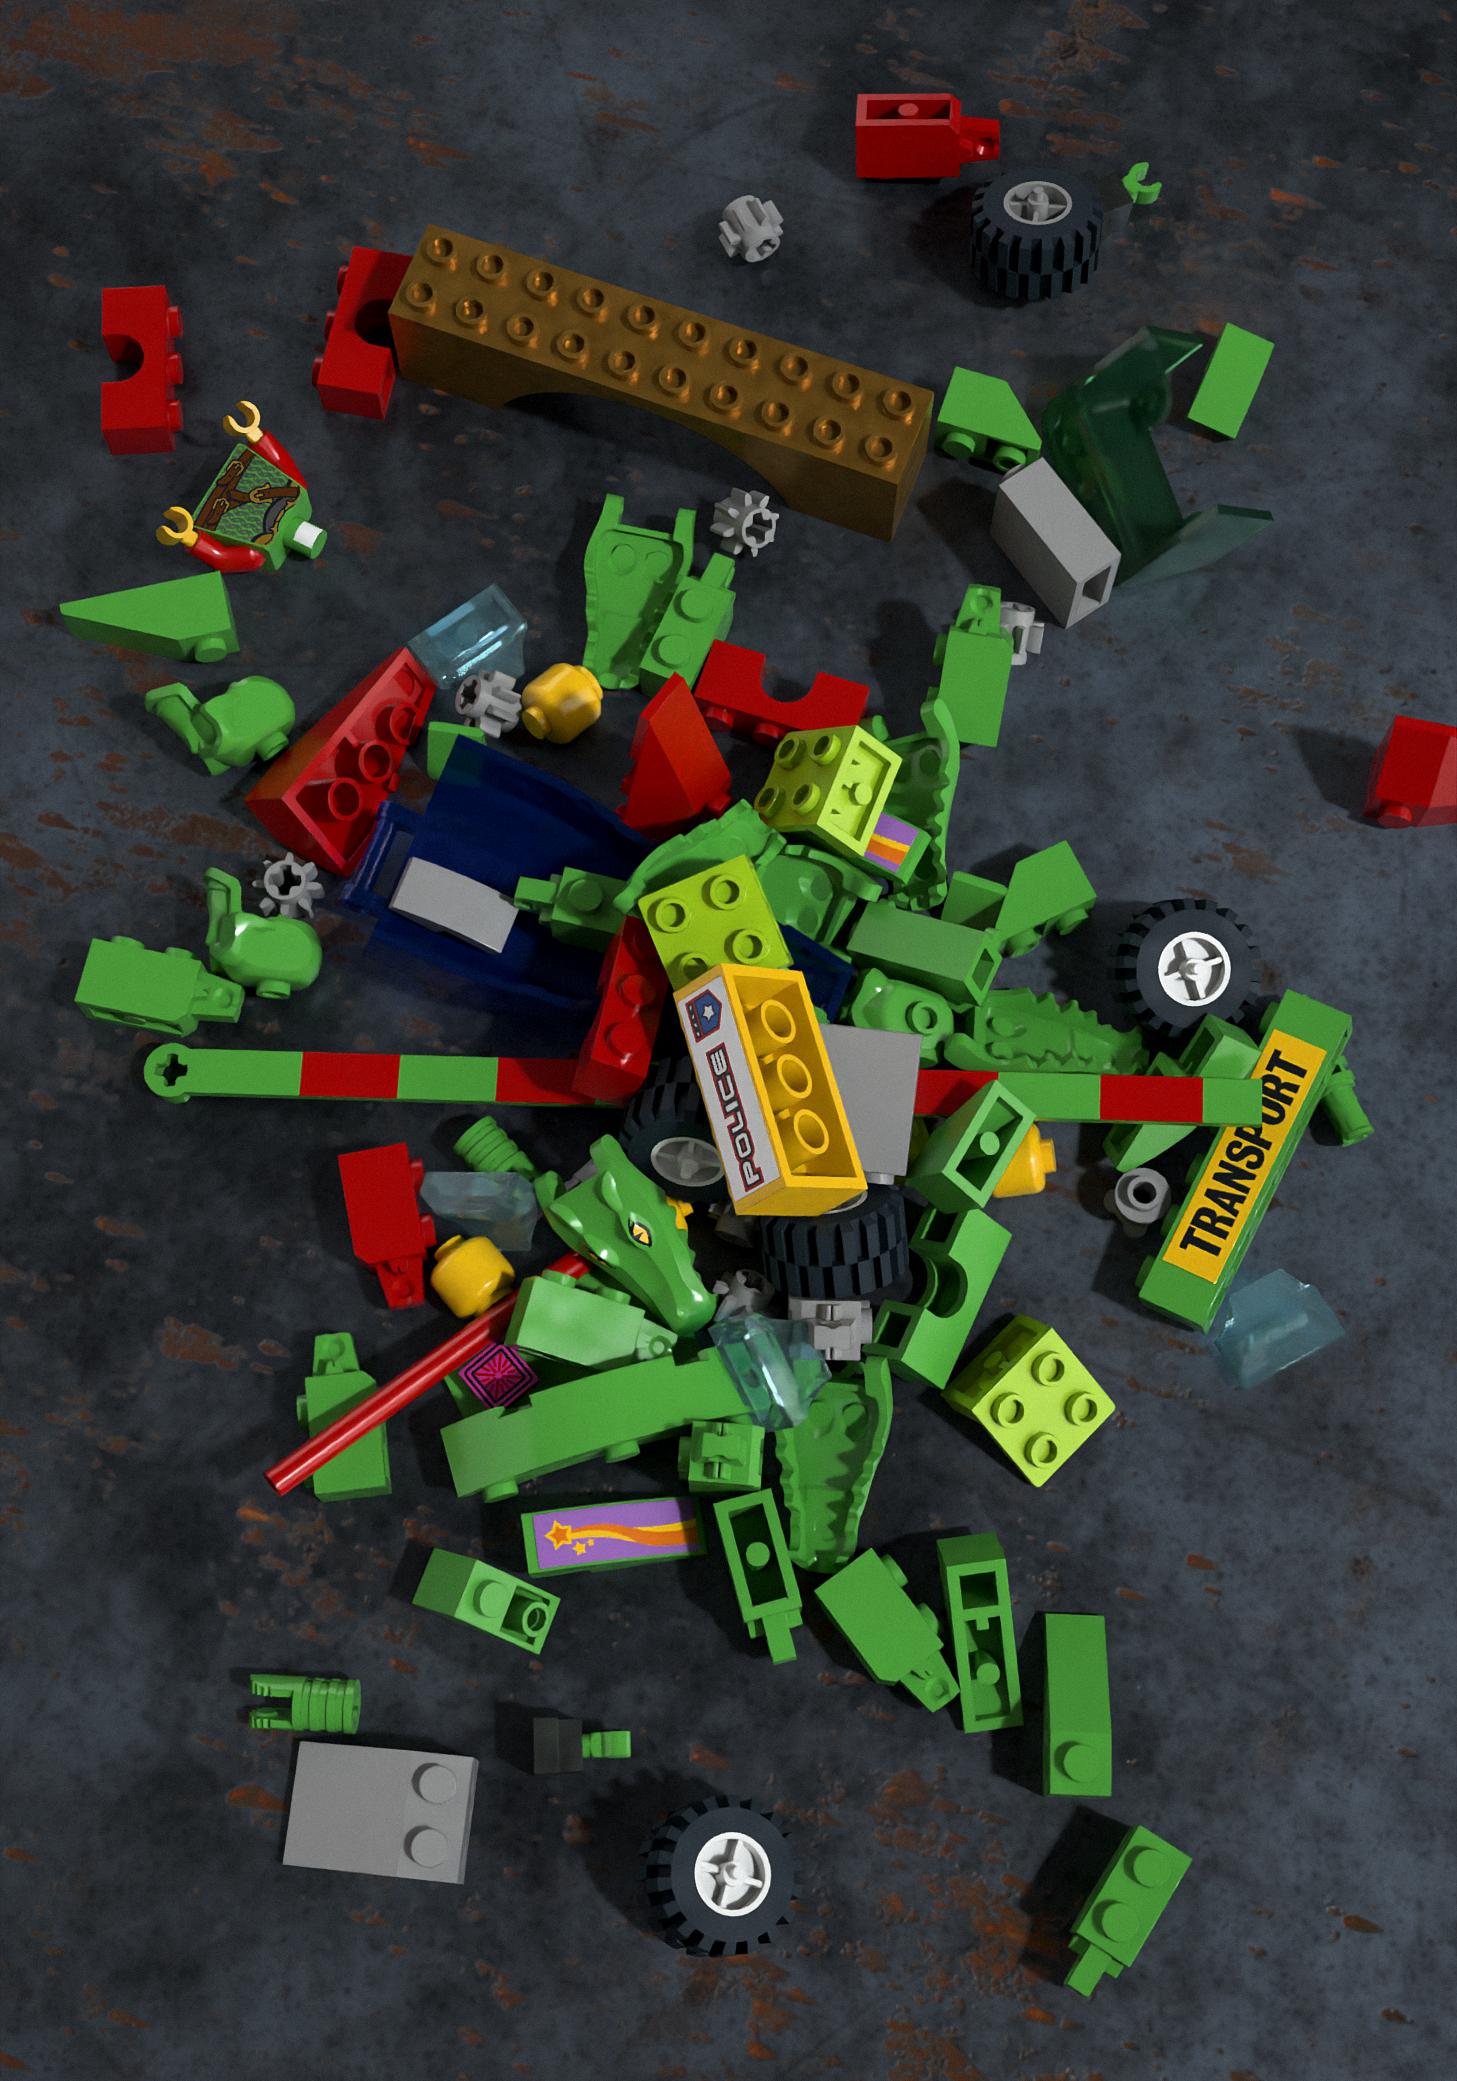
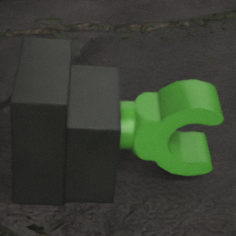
(1119, 195)
(562, 1746)

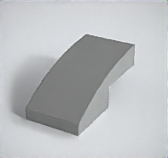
(454, 904)

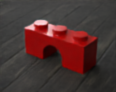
(353, 373)
(142, 411)
(734, 699)
(625, 1028)

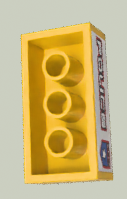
(769, 1091)

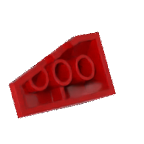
(676, 768)
(1414, 775)
(334, 777)

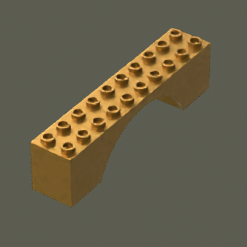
(513, 326)

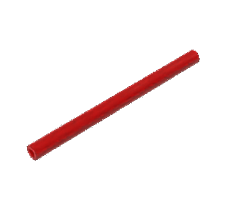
(406, 1386)

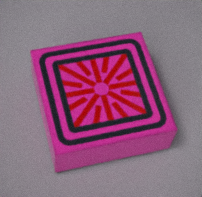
(499, 1376)

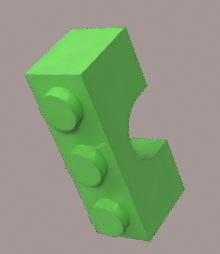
(960, 1263)

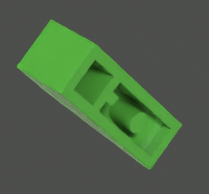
(168, 619)
(980, 1631)
(1076, 1708)

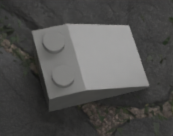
(381, 1811)

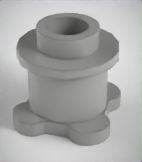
(1133, 1214)

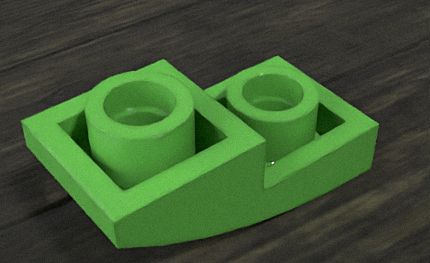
(1229, 381)

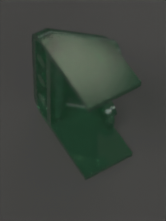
(1111, 466)

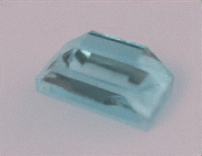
(474, 637)
(486, 1204)
(1274, 1327)
(771, 1367)

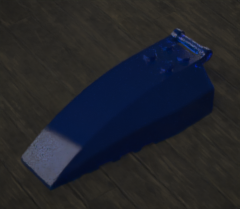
(509, 821)

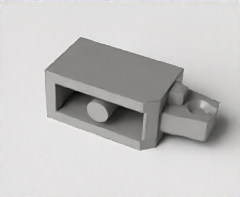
(834, 1324)

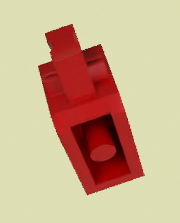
(919, 136)
(387, 1220)

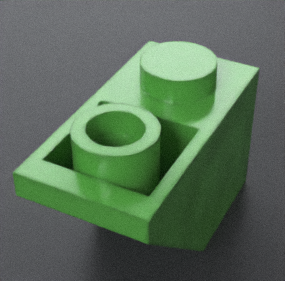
(985, 422)
(1043, 897)
(486, 1600)

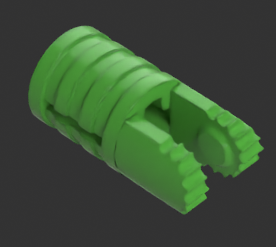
(490, 1150)
(315, 1703)

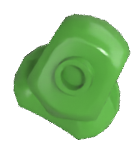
(230, 727)
(255, 951)
(898, 1007)

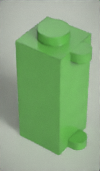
(926, 951)

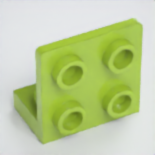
(829, 785)
(714, 921)
(1030, 1397)

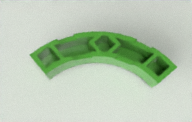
(587, 1420)

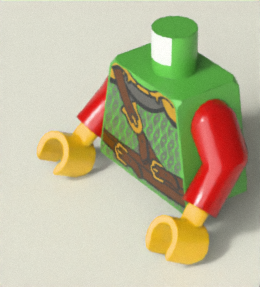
(252, 508)

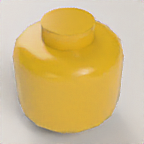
(561, 703)
(1028, 1166)
(471, 1275)

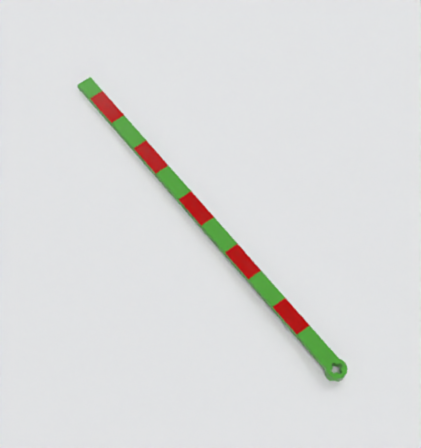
(549, 1083)

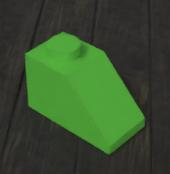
(971, 1150)

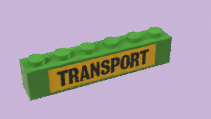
(1244, 1165)

